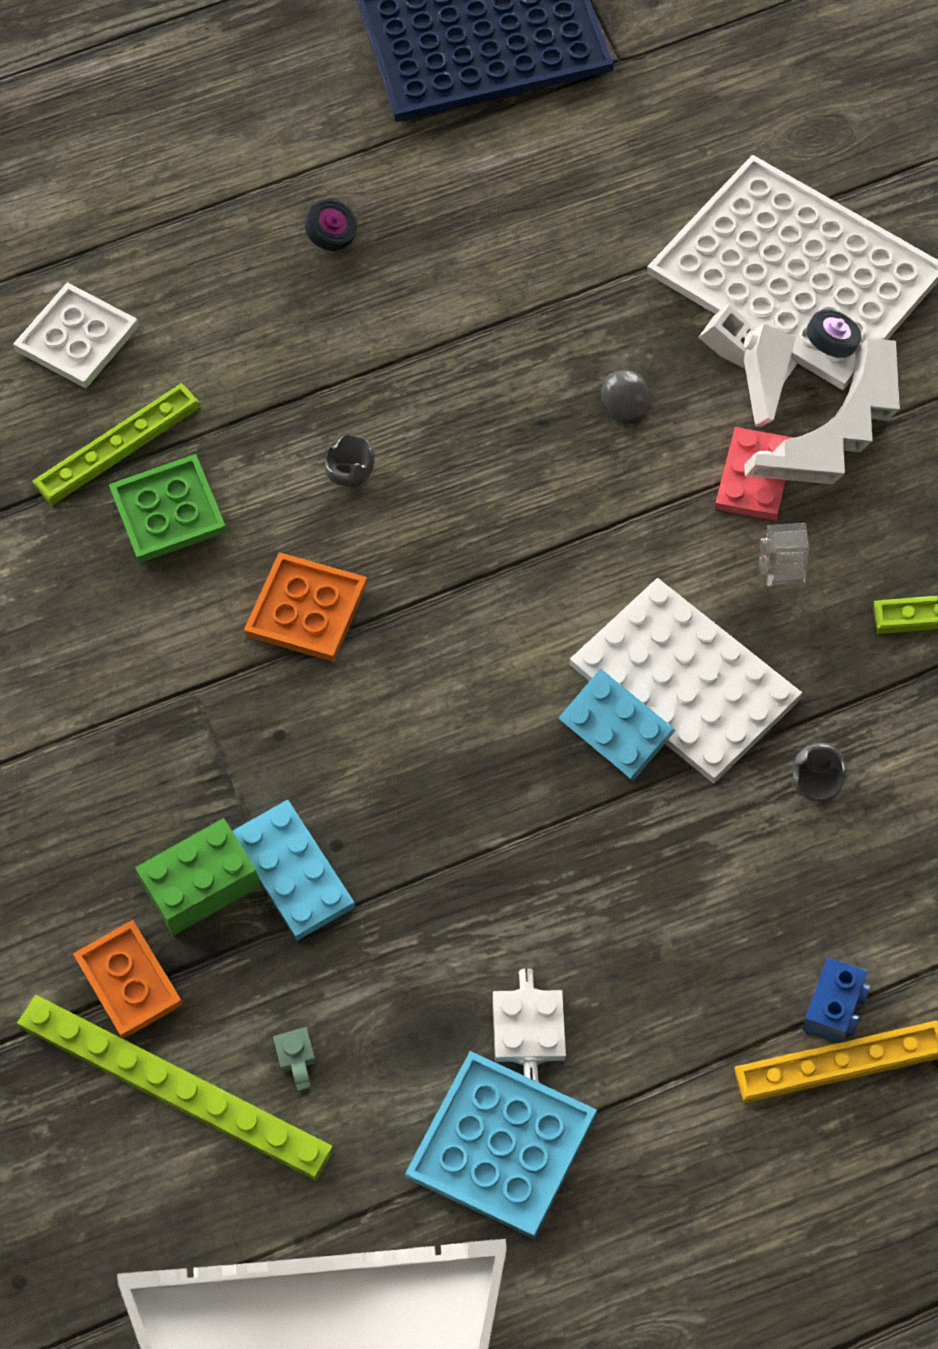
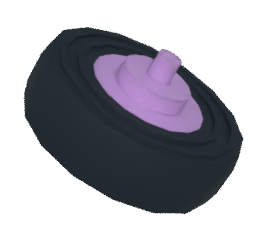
(833, 333)

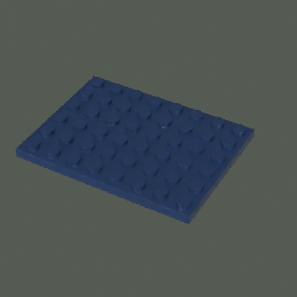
(479, 50)

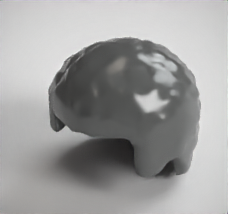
(625, 395)
(349, 461)
(819, 772)

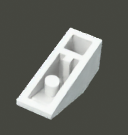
(727, 336)
(766, 367)

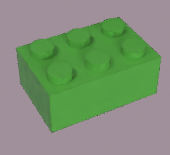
(198, 876)

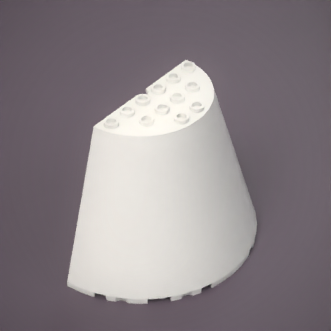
(324, 1301)

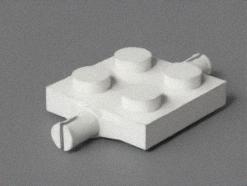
(528, 1025)

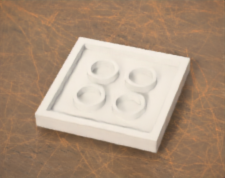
(76, 335)

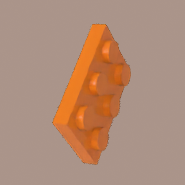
(127, 979)

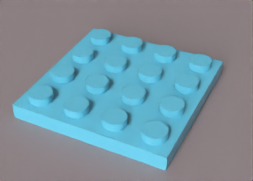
(501, 1144)

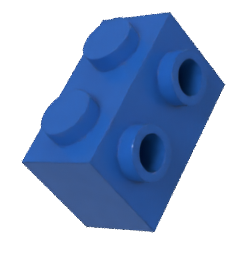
(836, 1000)

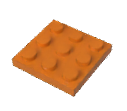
(306, 607)

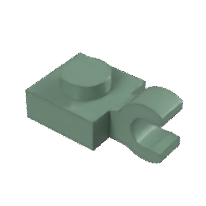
(295, 1054)

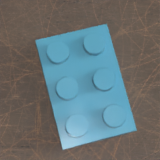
(617, 724)

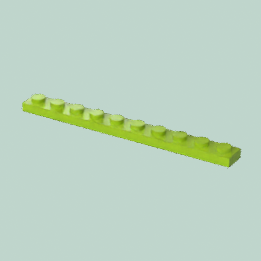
(176, 1087)

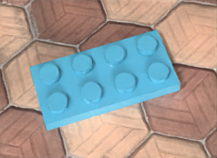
(293, 870)

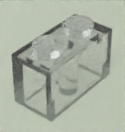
(784, 554)

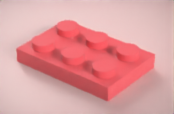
(746, 494)

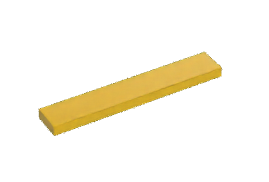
(838, 1062)

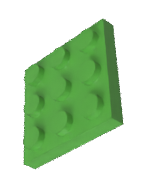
(167, 508)

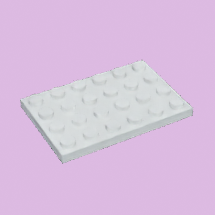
(691, 677)

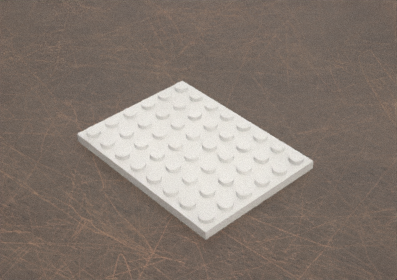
(790, 252)

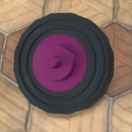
(330, 224)

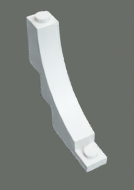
(820, 454)

